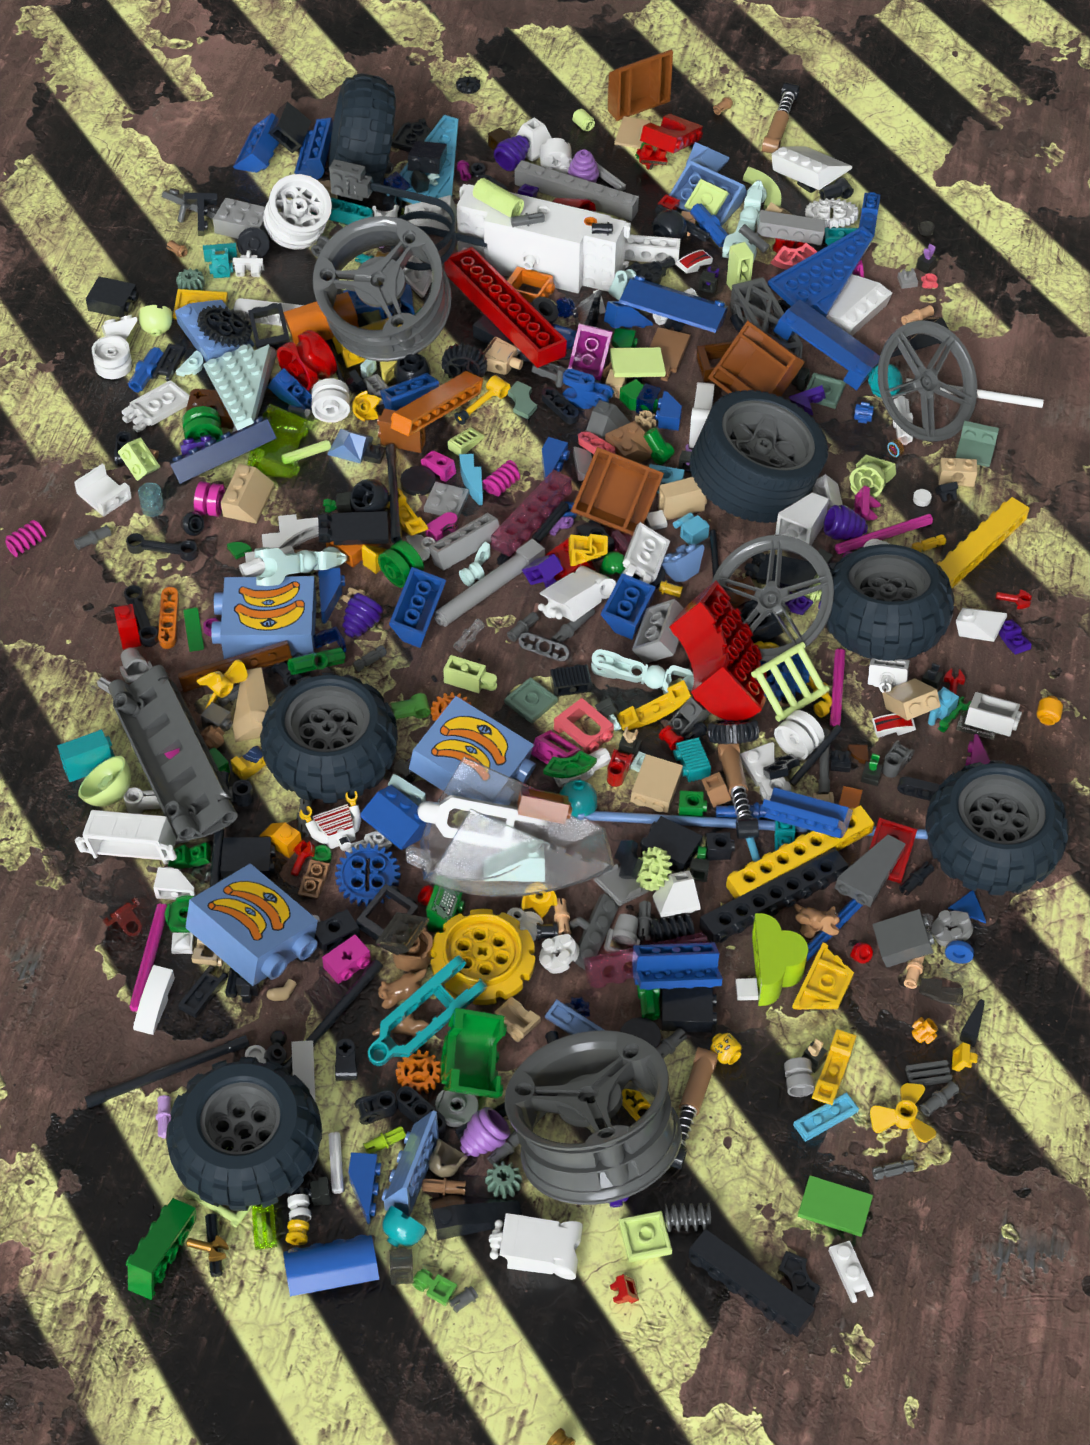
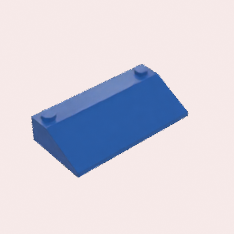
(674, 304)
(830, 340)

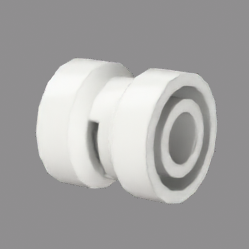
(299, 1207)

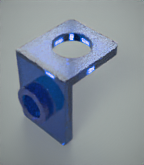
(396, 181)
(647, 397)
(329, 636)

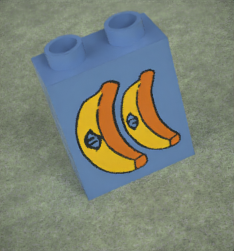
(265, 615)
(470, 734)
(252, 925)

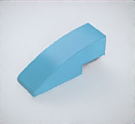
(471, 477)

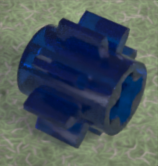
(565, 307)
(579, 1006)

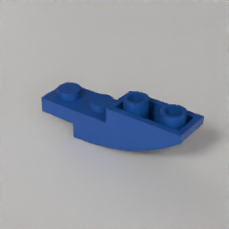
(869, 211)

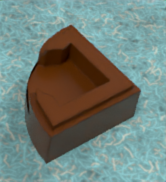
(859, 752)

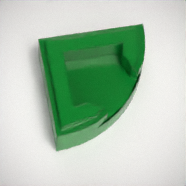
(238, 549)

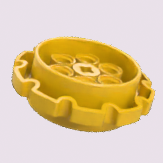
(484, 955)

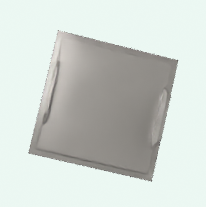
(619, 889)

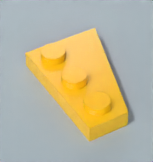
(193, 296)

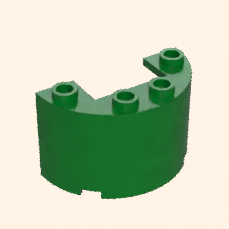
(472, 1053)

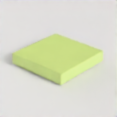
(709, 195)
(645, 1236)

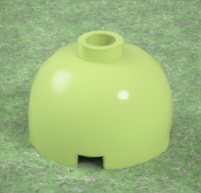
(155, 320)
(868, 475)

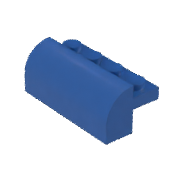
(315, 149)
(808, 812)
(676, 966)
(330, 1265)

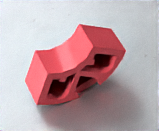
(789, 257)

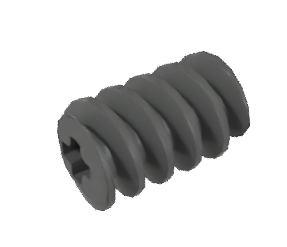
(687, 1216)

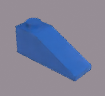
(330, 590)

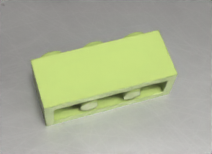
(739, 264)

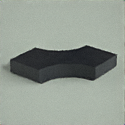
(781, 766)
(628, 859)
(794, 1270)

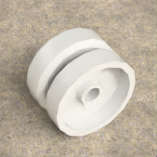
(112, 357)
(330, 400)
(799, 734)

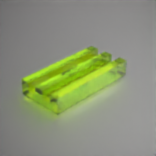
(265, 1244)

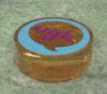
(895, 448)

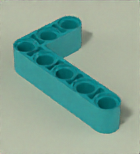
(347, 212)

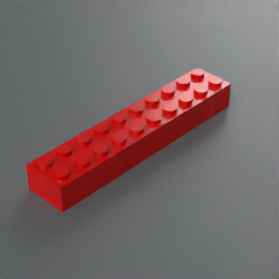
(505, 307)

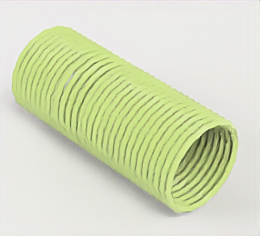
(498, 198)

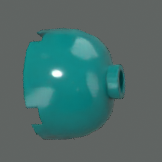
(581, 796)
(401, 1228)

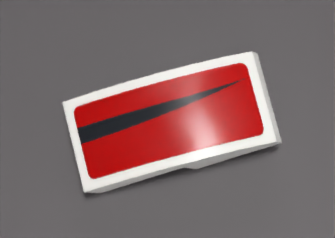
(692, 261)
(892, 723)

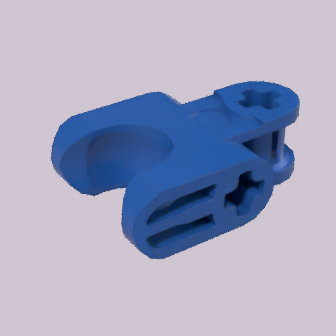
(584, 390)

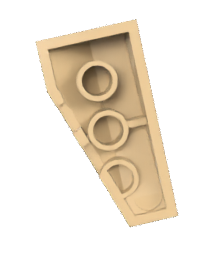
(250, 707)

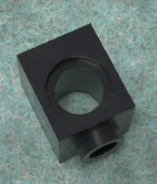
(713, 841)

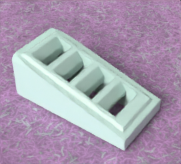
(408, 789)

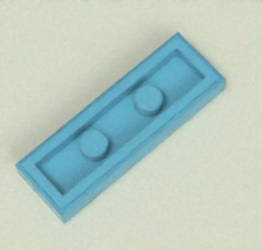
(825, 1117)

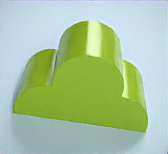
(777, 958)

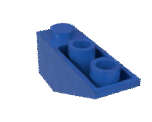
(623, 315)
(290, 390)
(553, 455)
(362, 1177)

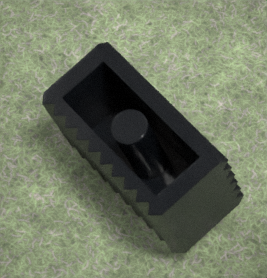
(570, 680)

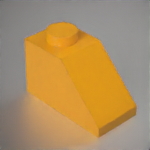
(284, 837)

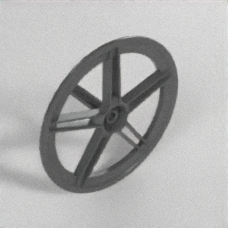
(926, 380)
(773, 598)

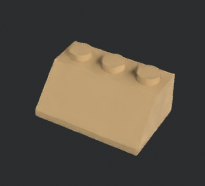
(246, 494)

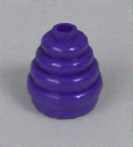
(511, 152)
(844, 523)
(360, 615)

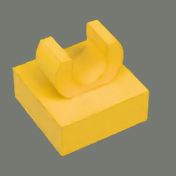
(963, 1057)

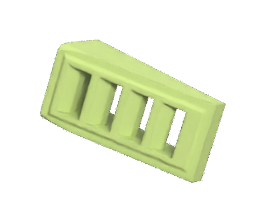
(454, 443)
(888, 467)

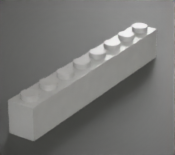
(567, 186)

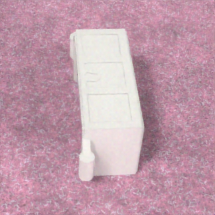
(128, 836)

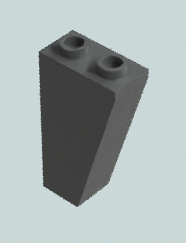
(869, 873)

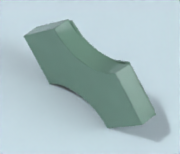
(523, 404)

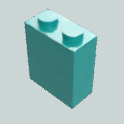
(85, 754)

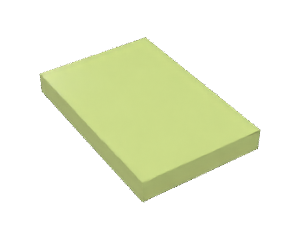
(637, 362)

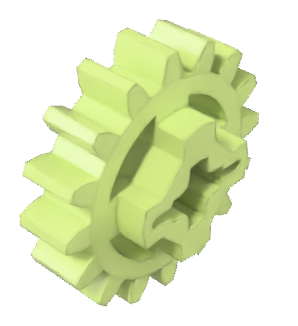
(654, 869)

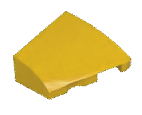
(586, 548)

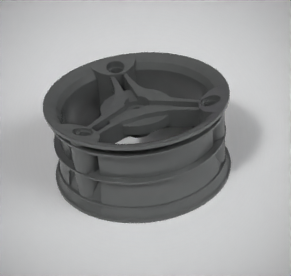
(363, 235)
(583, 1084)

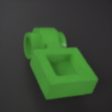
(439, 1289)

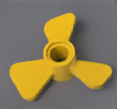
(221, 683)
(884, 1118)

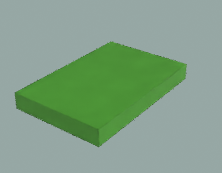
(835, 1206)

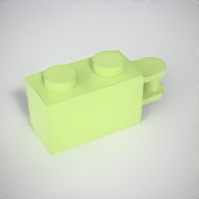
(468, 675)

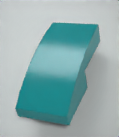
(783, 834)

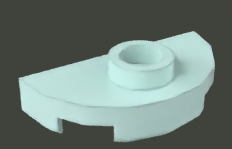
(192, 365)

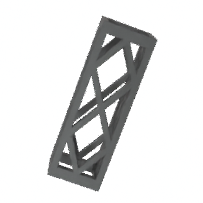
(757, 294)

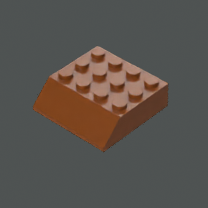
(640, 85)
(756, 363)
(617, 491)

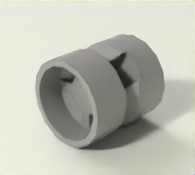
(798, 1076)

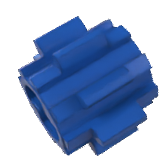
(863, 412)

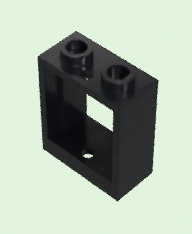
(272, 309)
(372, 929)

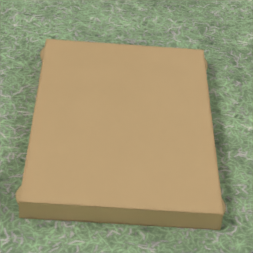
(630, 132)

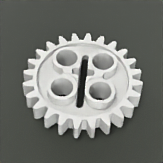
(843, 212)

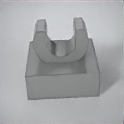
(907, 279)

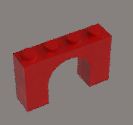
(673, 133)

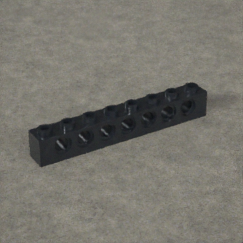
(763, 896)

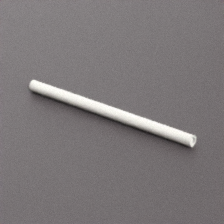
(1002, 397)

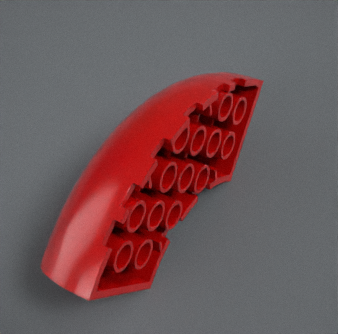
(720, 655)

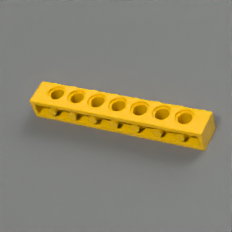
(861, 826)

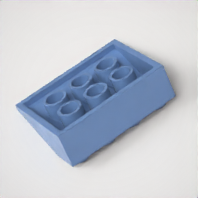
(691, 176)
(187, 320)
(412, 1165)

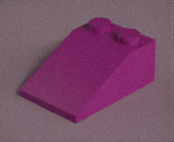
(590, 350)

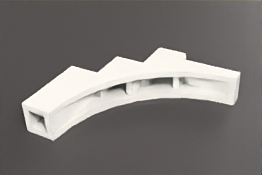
(291, 533)

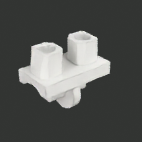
(248, 262)

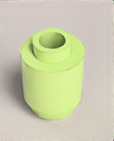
(583, 120)

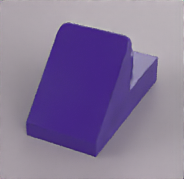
(809, 396)

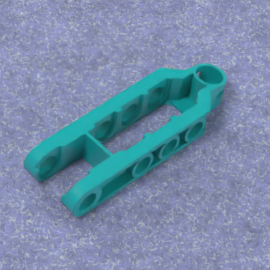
(385, 1048)

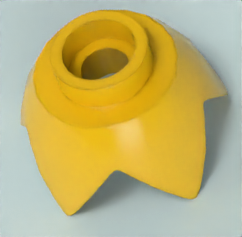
(369, 404)
(540, 903)

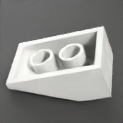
(432, 208)

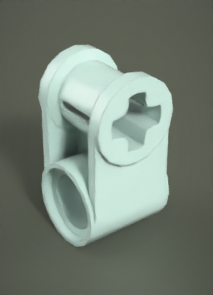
(620, 282)

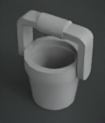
(133, 665)
(623, 933)

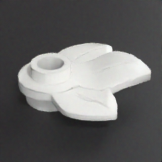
(421, 545)
(527, 920)

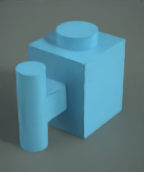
(692, 528)
(948, 703)

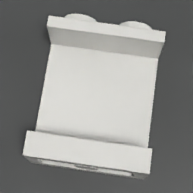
(102, 491)

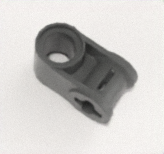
(896, 759)

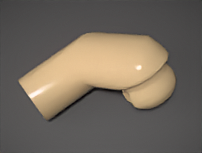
(281, 993)

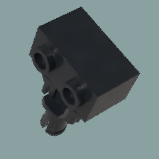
(652, 271)

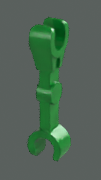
(945, 722)

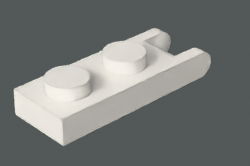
(850, 1270)

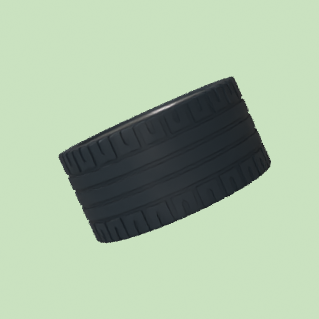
(757, 455)

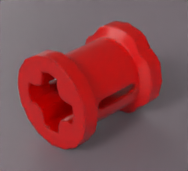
(670, 737)

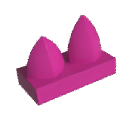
(864, 502)

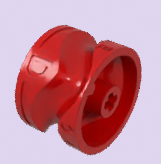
(307, 359)

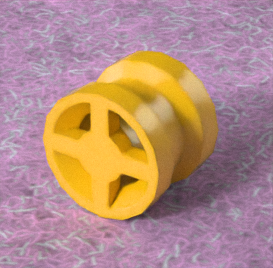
(297, 1232)

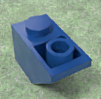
(669, 413)

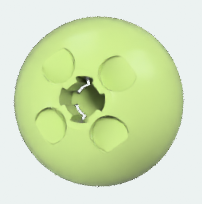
(106, 782)

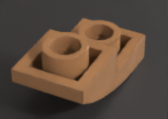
(314, 880)

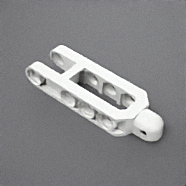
(438, 812)

